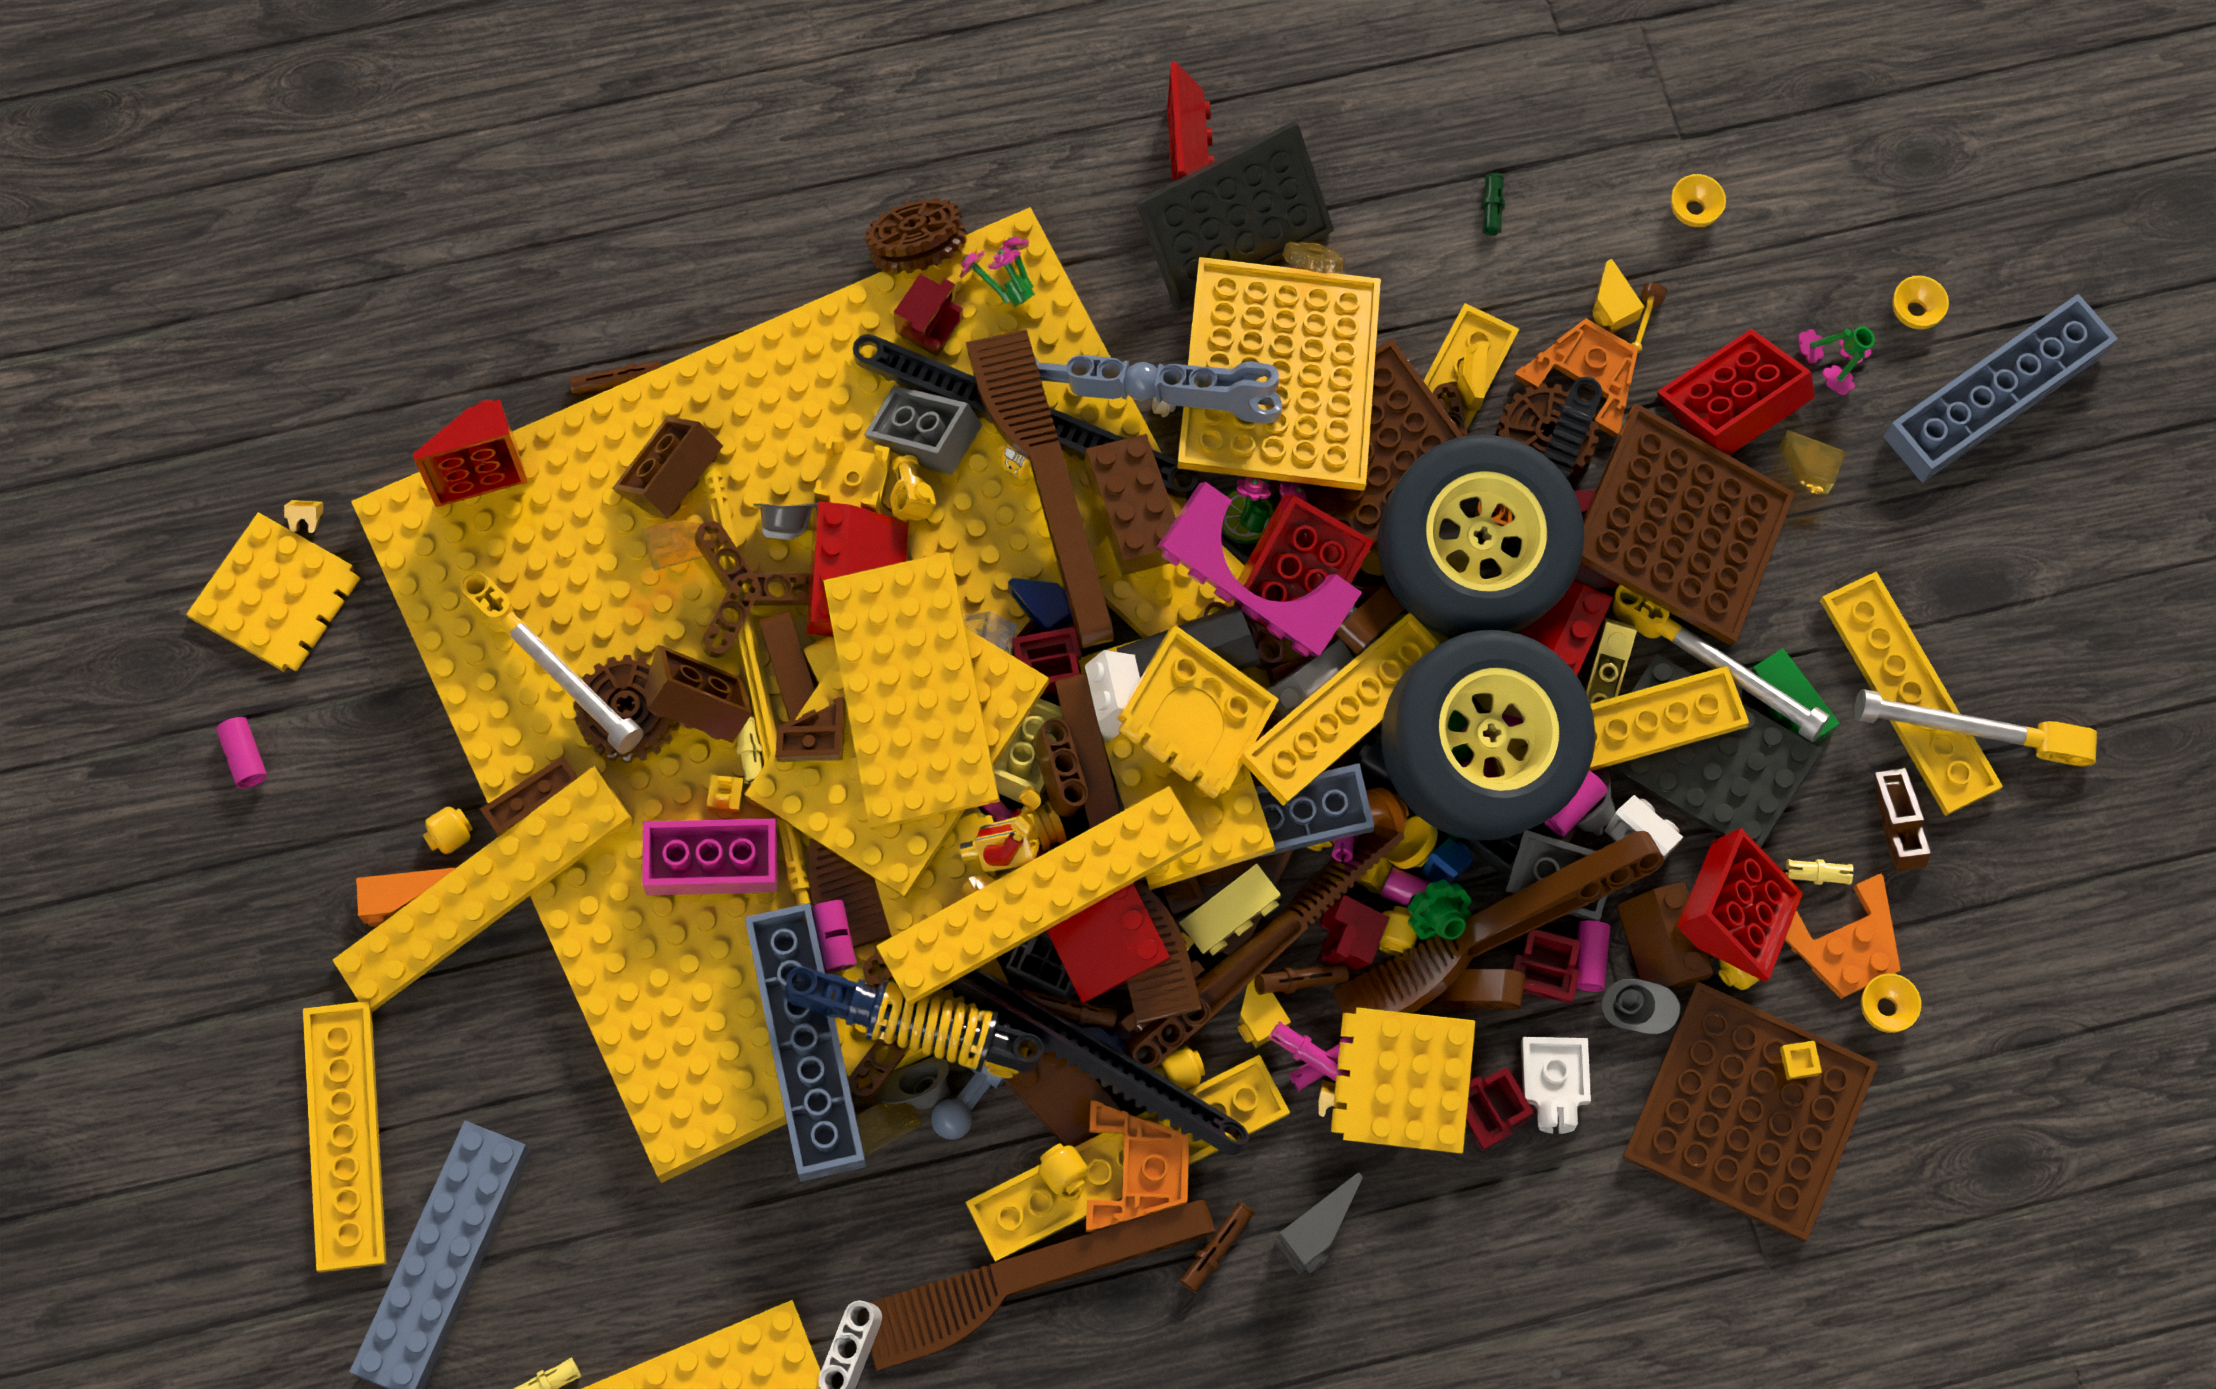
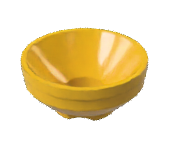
(1701, 190)
(1926, 293)
(1417, 845)
(1901, 993)

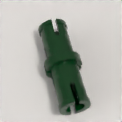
(1493, 204)

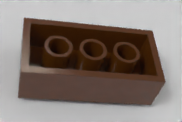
(1130, 501)

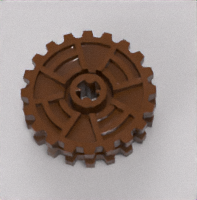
(916, 235)
(1536, 414)
(623, 685)

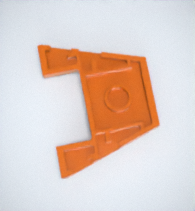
(1591, 353)
(1856, 952)
(1152, 1168)

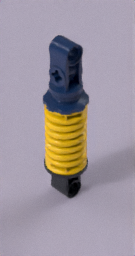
(967, 1035)

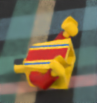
(1009, 841)

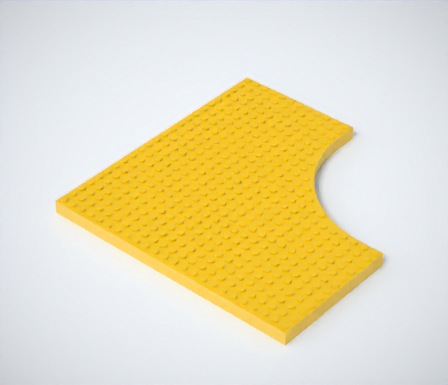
(675, 974)

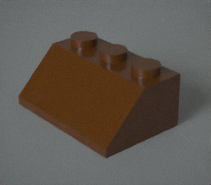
(668, 466)
(696, 694)
(1657, 944)

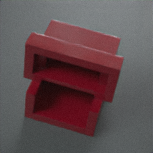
(928, 314)
(1050, 653)
(1352, 934)
(1548, 965)
(1495, 1108)

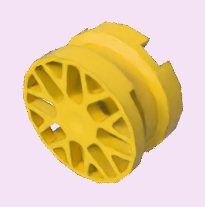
(1048, 826)

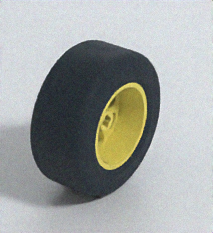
(1496, 473)
(1554, 725)

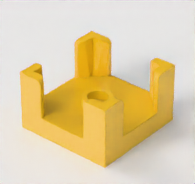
(853, 475)

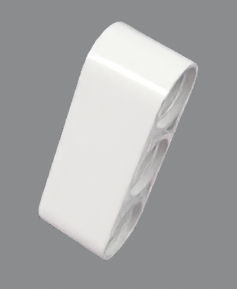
(864, 1338)

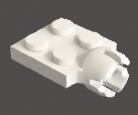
(1556, 1079)

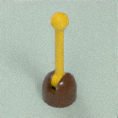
(1652, 296)

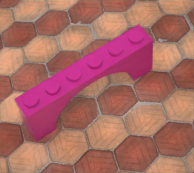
(1197, 545)

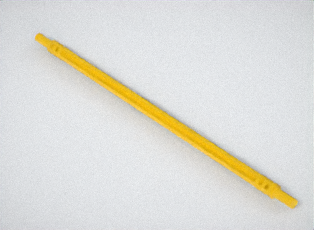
(757, 688)

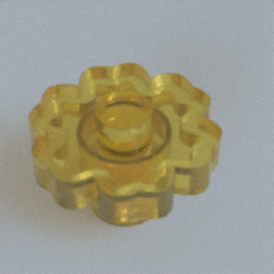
(1313, 257)

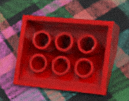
(1187, 124)
(1738, 392)
(471, 456)
(846, 543)
(1300, 552)
(1571, 624)
(1740, 906)
(1108, 943)

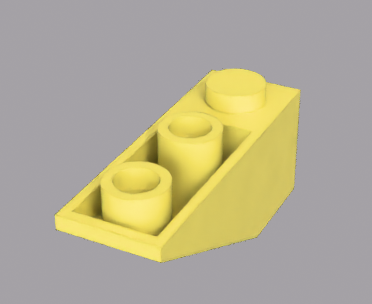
(1610, 660)

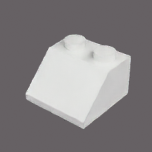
(1111, 682)
(1641, 816)

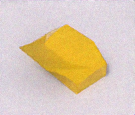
(1473, 375)

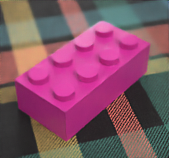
(710, 856)

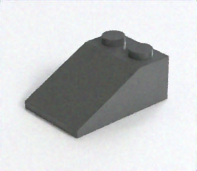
(926, 427)
(1309, 677)
(1543, 856)
(1312, 1234)

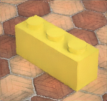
(1231, 911)

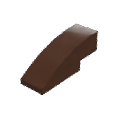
(1901, 820)

